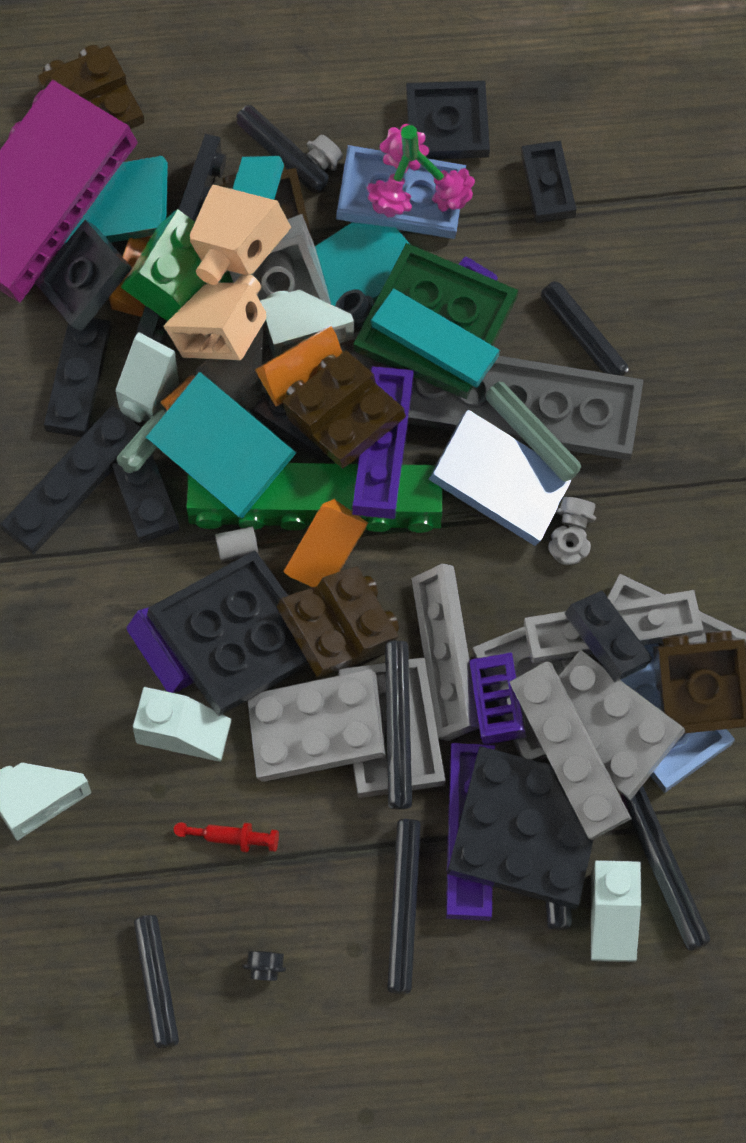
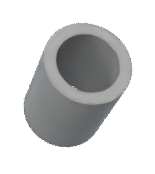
(236, 544)

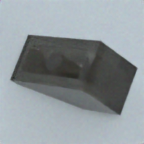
(239, 377)

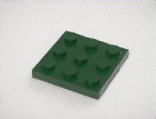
(452, 292)

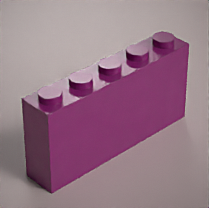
(51, 177)

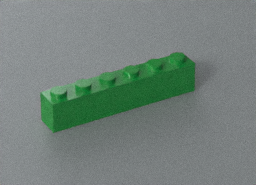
(303, 488)

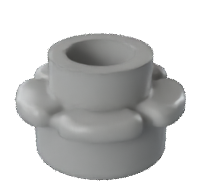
(324, 153)
(576, 512)
(569, 555)

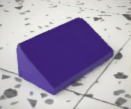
(158, 653)

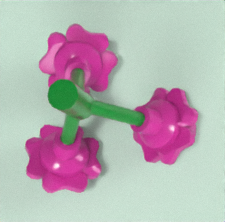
(407, 151)

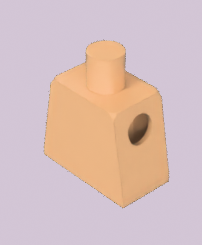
(235, 232)
(219, 320)

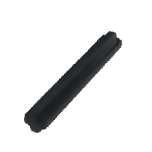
(398, 725)
(666, 871)
(404, 906)

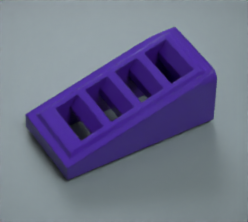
(504, 730)

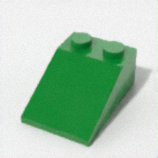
(166, 269)

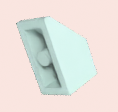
(297, 316)
(146, 378)
(180, 725)
(37, 794)
(615, 910)

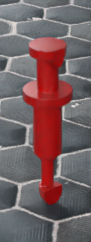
(231, 835)

